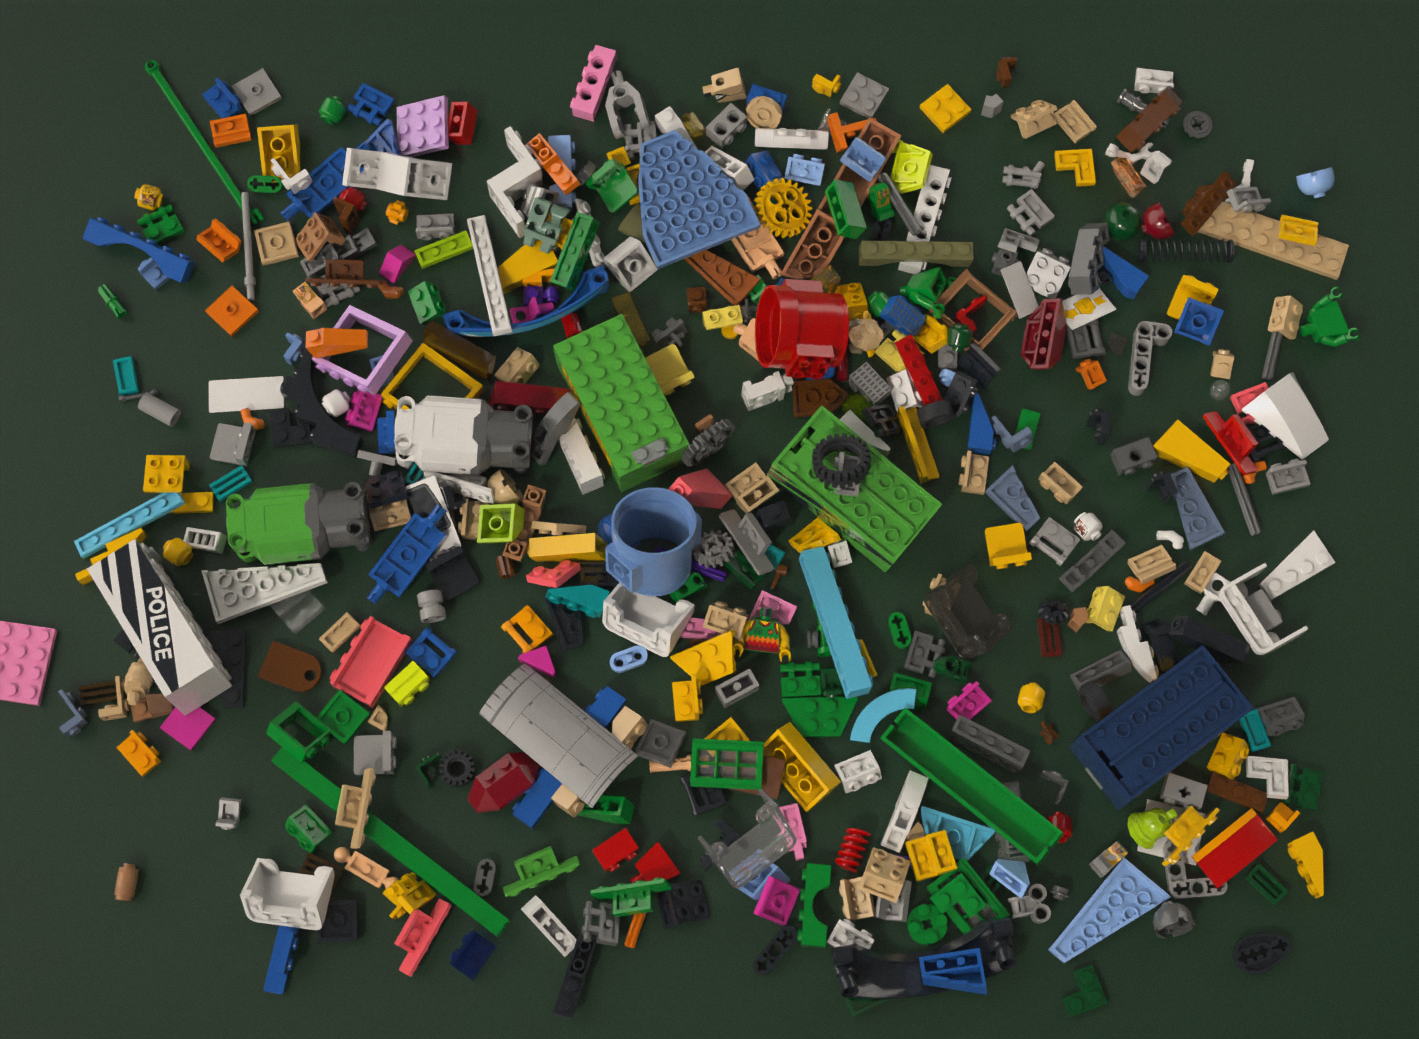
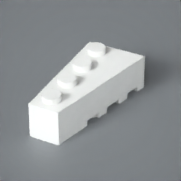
(580, 458)

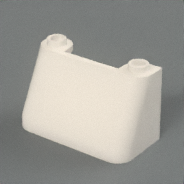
(646, 619)
(287, 897)

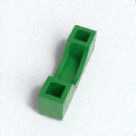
(813, 931)

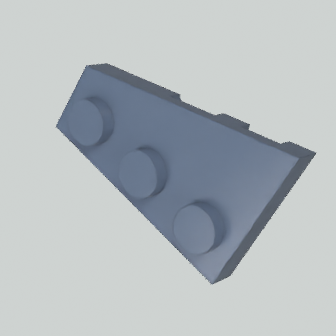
(1013, 500)

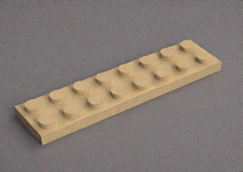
(1261, 236)

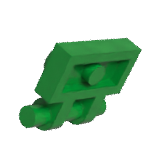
(164, 229)
(800, 686)

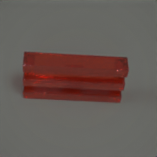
(1058, 652)

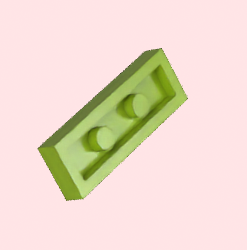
(444, 249)

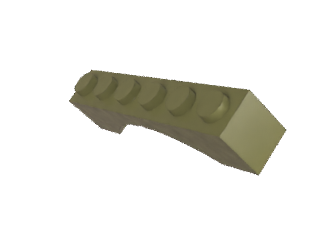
(886, 252)

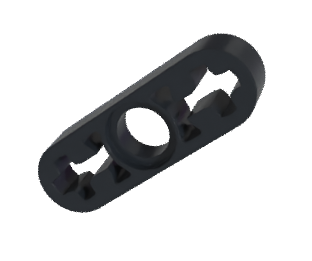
(780, 935)

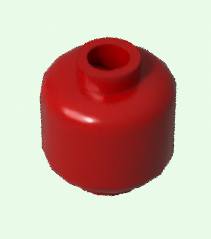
(354, 197)
(1063, 823)

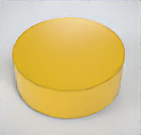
(728, 332)

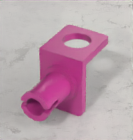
(531, 311)

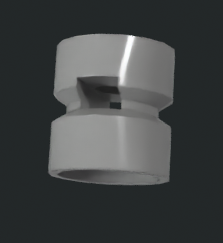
(431, 606)

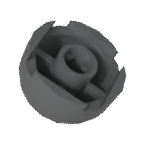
(1172, 919)

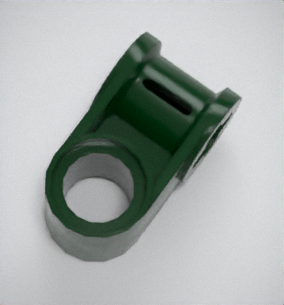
(952, 668)

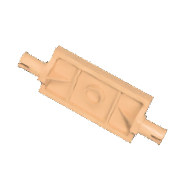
(759, 249)

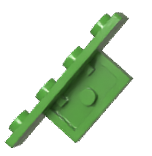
(538, 868)

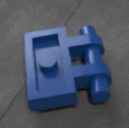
(372, 99)

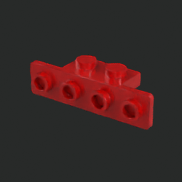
(918, 371)
(1235, 439)

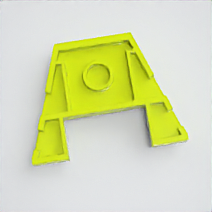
(909, 167)

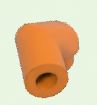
(1135, 585)

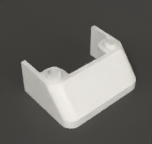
(1233, 598)

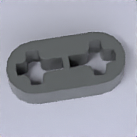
(585, 172)
(489, 879)

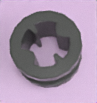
(812, 639)

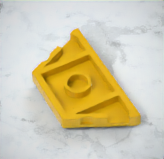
(709, 658)

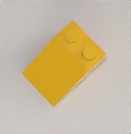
(282, 145)

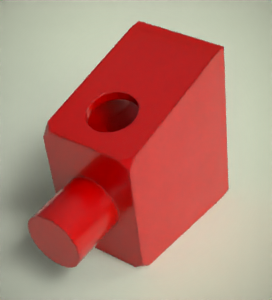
(655, 865)

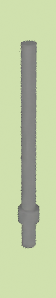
(249, 280)

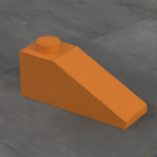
(335, 341)

